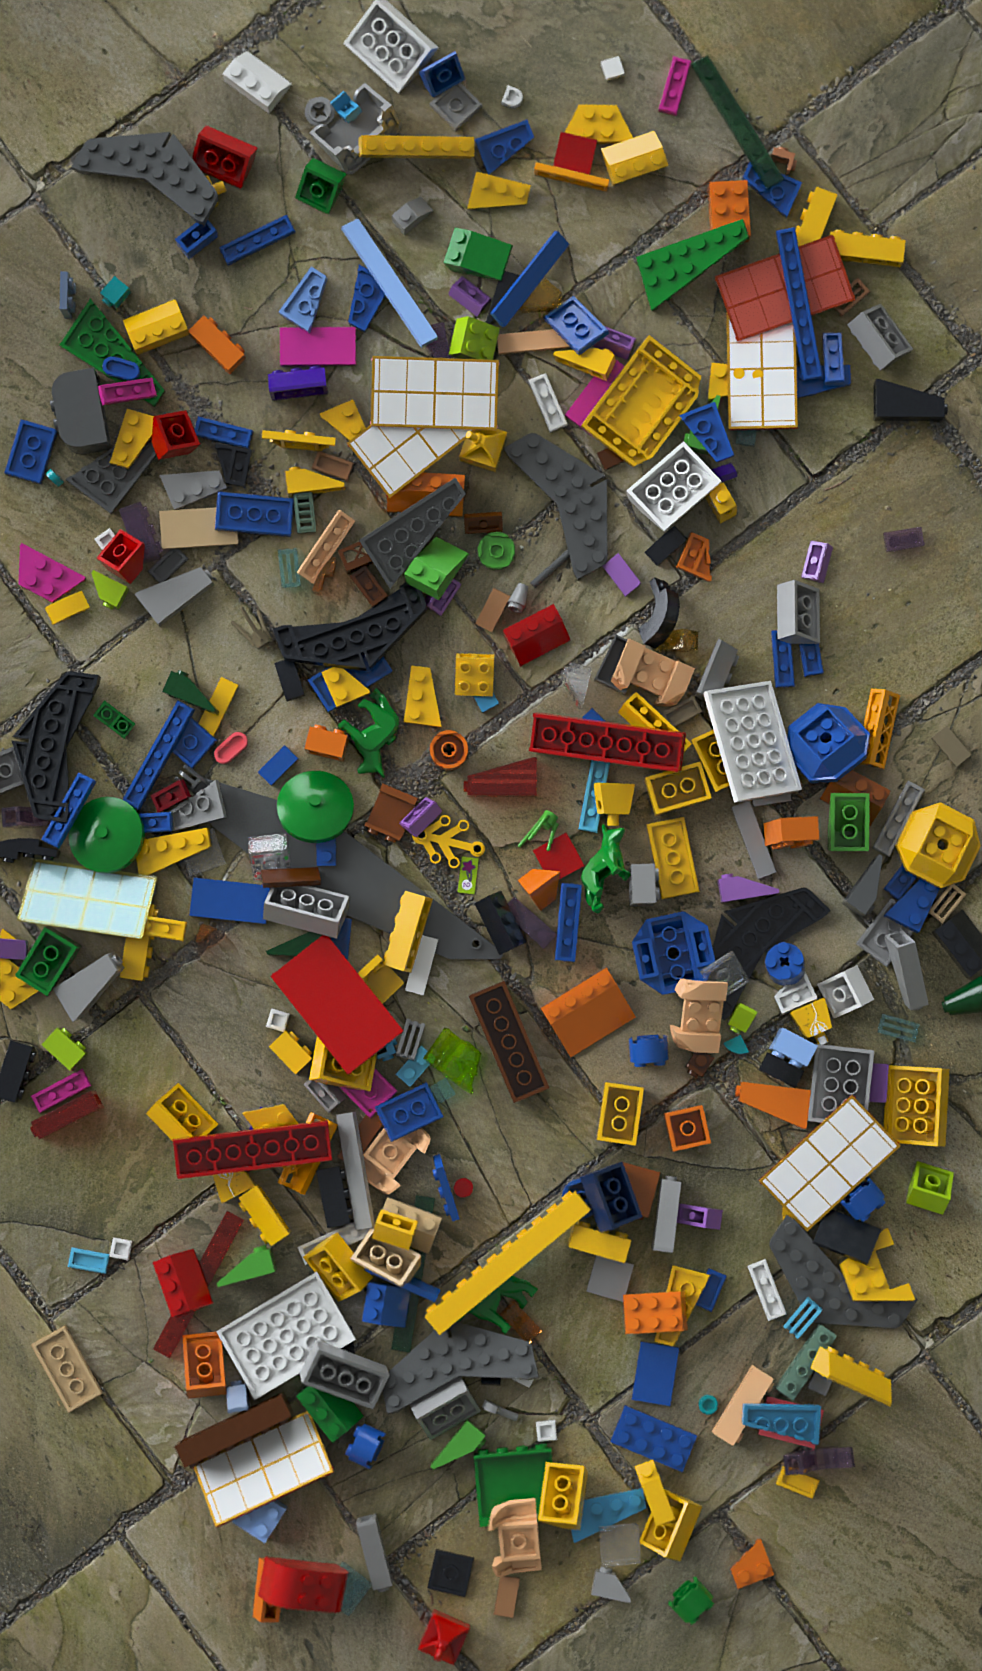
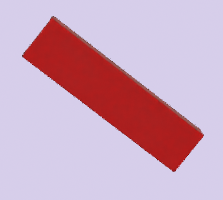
(607, 742)
(252, 1149)

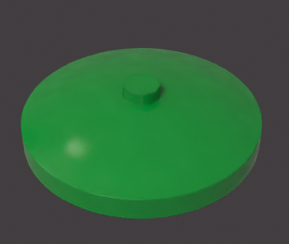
(315, 806)
(107, 835)

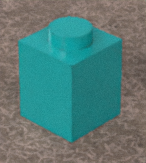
(114, 293)

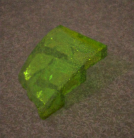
(454, 1059)

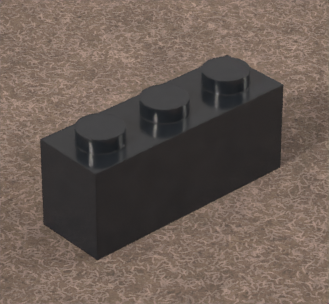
(500, 922)
(15, 1070)
(334, 1196)

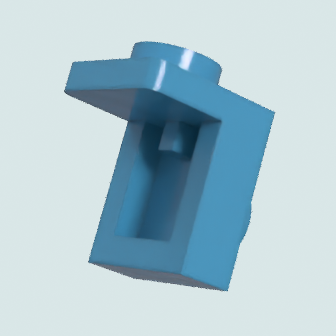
(346, 107)
(390, 1051)

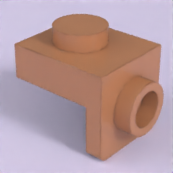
(783, 156)

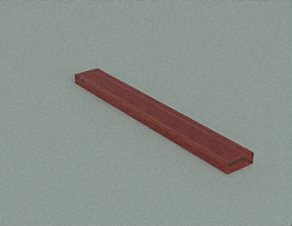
(209, 1264)

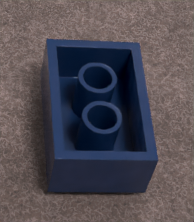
(611, 1197)

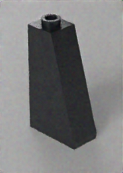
(903, 403)

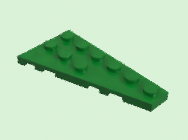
(679, 264)
(95, 339)

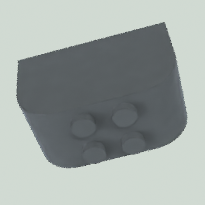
(80, 412)

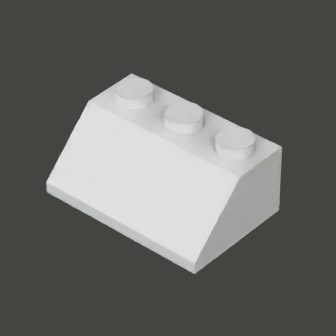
(256, 81)

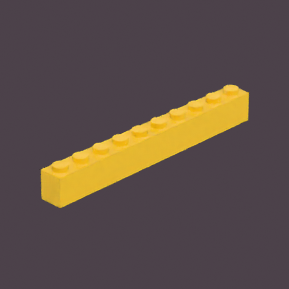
(507, 1262)

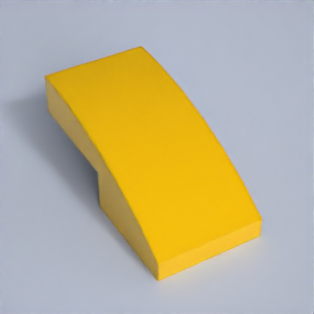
(67, 607)

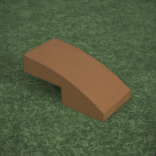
(492, 610)

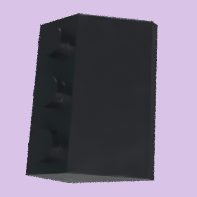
(961, 942)

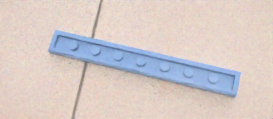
(389, 283)

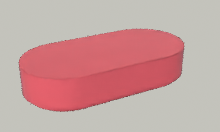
(231, 748)

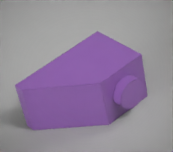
(699, 1216)

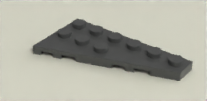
(110, 483)

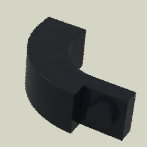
(664, 617)

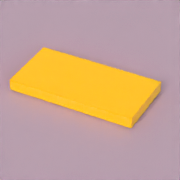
(673, 857)

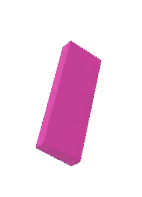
(674, 86)
(127, 391)
(61, 1090)

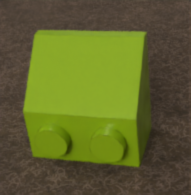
(930, 1188)

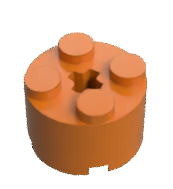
(456, 742)

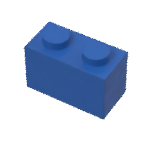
(196, 238)

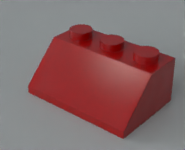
(223, 156)
(536, 635)
(183, 1283)

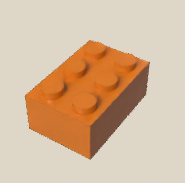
(728, 203)
(791, 832)
(655, 1312)

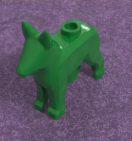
(373, 738)
(602, 865)
(510, 1288)

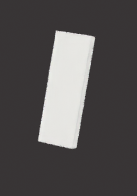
(547, 403)
(421, 969)
(766, 1290)

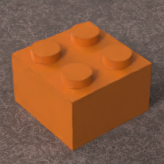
(326, 743)
(687, 1128)

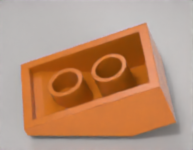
(204, 1365)

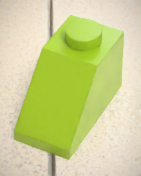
(109, 590)
(741, 1018)

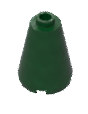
(965, 999)

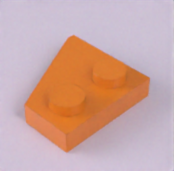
(752, 1566)

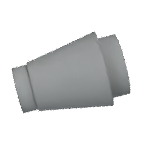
(518, 599)

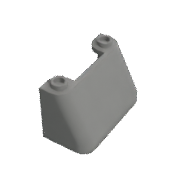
(342, 138)

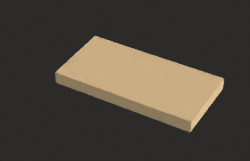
(192, 529)
(67, 1369)

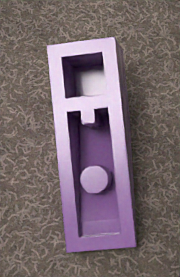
(739, 888)

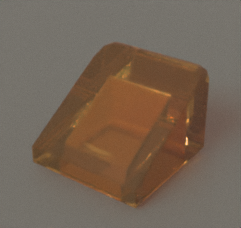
(204, 932)

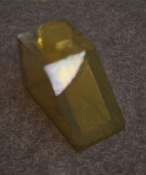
(542, 298)
(680, 641)

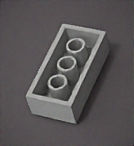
(307, 909)
(344, 1374)

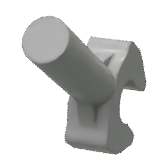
(494, 1408)

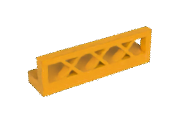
(874, 724)
(304, 1173)

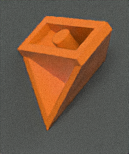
(541, 886)

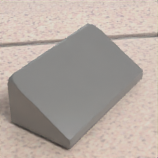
(327, 1095)

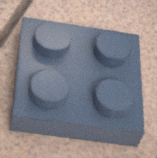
(67, 289)

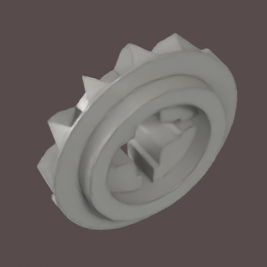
(316, 104)

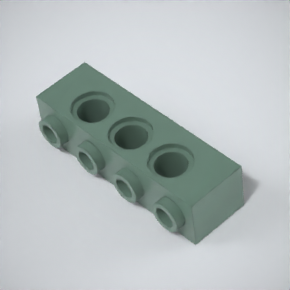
(799, 1369)

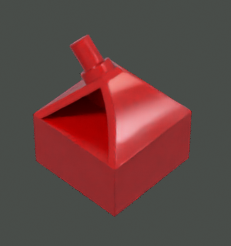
(443, 1637)

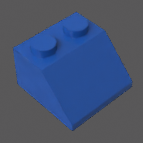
(442, 74)
(386, 1305)

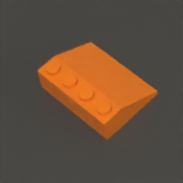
(588, 1012)

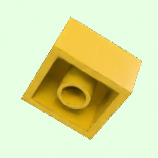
(483, 448)

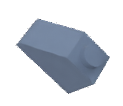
(237, 1396)

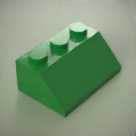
(329, 1411)

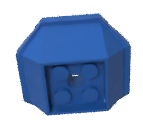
(833, 759)
(669, 931)

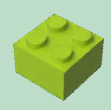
(473, 339)

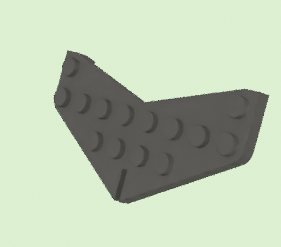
(148, 159)
(568, 485)
(816, 1277)
(466, 1354)

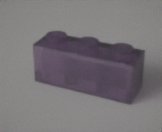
(137, 525)

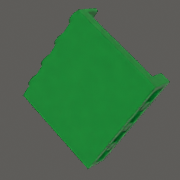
(509, 1476)

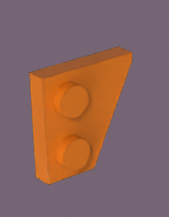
(696, 557)

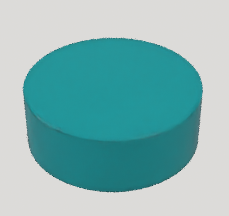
(54, 477)
(708, 1404)

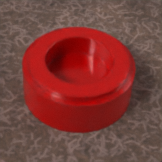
(463, 1187)

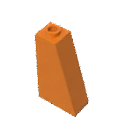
(781, 1102)

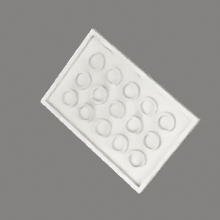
(752, 741)
(278, 1335)

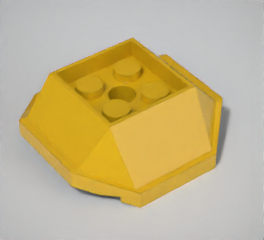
(920, 848)

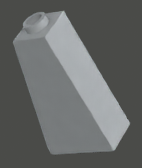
(173, 595)
(907, 969)
(87, 986)
(666, 1215)
(374, 1552)

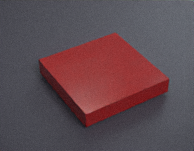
(575, 153)
(561, 856)

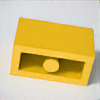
(291, 1051)
(394, 1229)

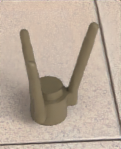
(259, 638)

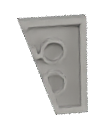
(192, 487)
(200, 809)

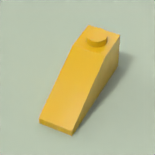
(592, 361)
(304, 481)
(654, 1493)

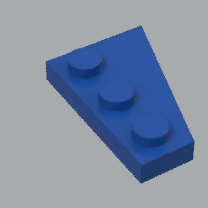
(503, 144)
(366, 300)
(709, 429)
(914, 906)

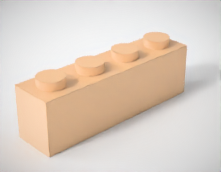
(750, 1391)

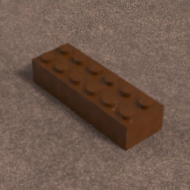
(509, 1041)
(234, 1429)

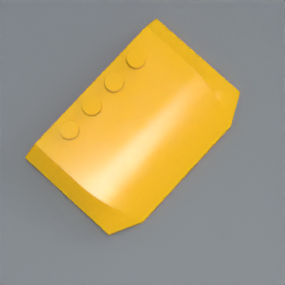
(643, 403)

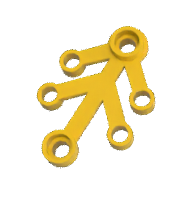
(445, 840)

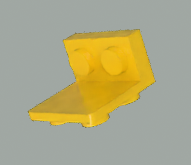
(474, 674)
(380, 979)

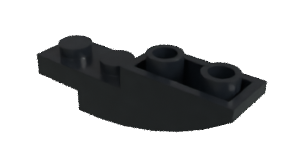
(11, 850)

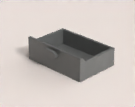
(610, 663)

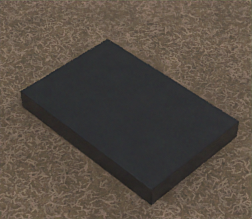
(847, 1236)

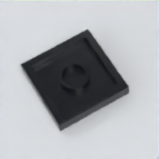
(450, 1572)

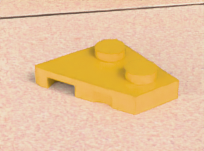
(345, 419)
(343, 686)

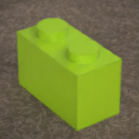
(64, 1048)

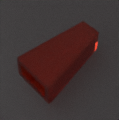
(510, 780)
(66, 1114)

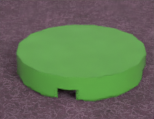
(496, 551)

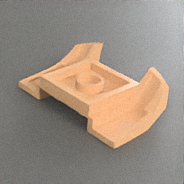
(652, 673)
(700, 1015)
(386, 1158)
(517, 1537)

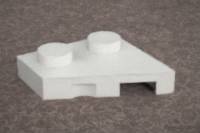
(795, 996)

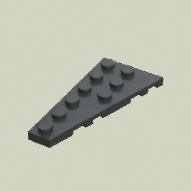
(404, 536)

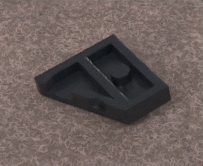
(234, 463)

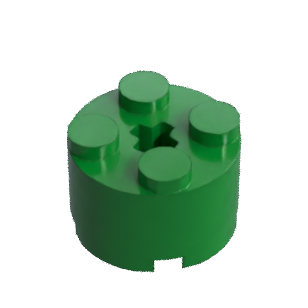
(691, 1601)

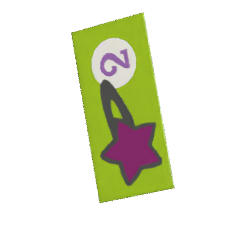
(468, 875)

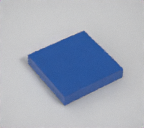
(193, 743)

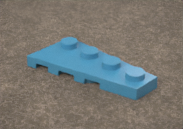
(792, 1420)
(608, 1510)

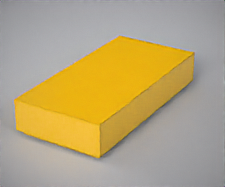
(800, 1484)

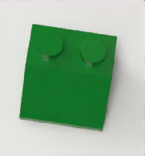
(320, 185)

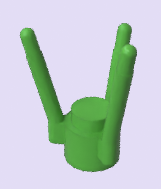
(546, 821)

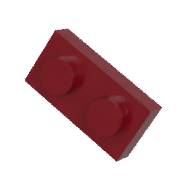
(170, 796)

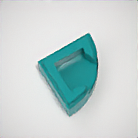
(736, 1045)

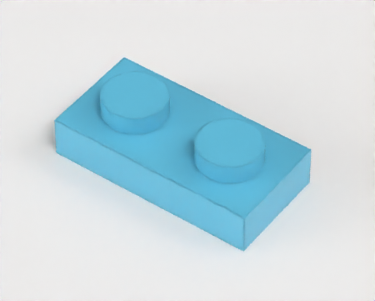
(413, 1069)

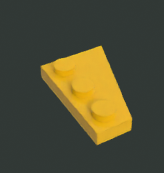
(133, 436)

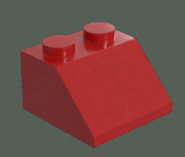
(173, 435)
(123, 556)

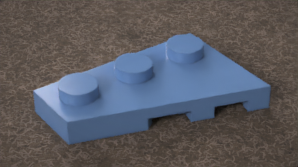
(305, 300)

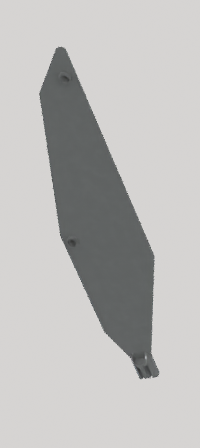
(360, 874)

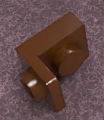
(699, 1064)

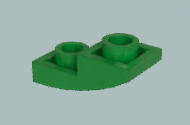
(114, 719)

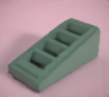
(301, 496)

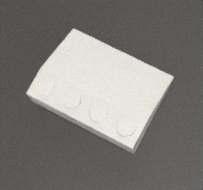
(390, 44)
(673, 487)

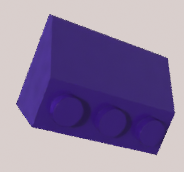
(297, 383)

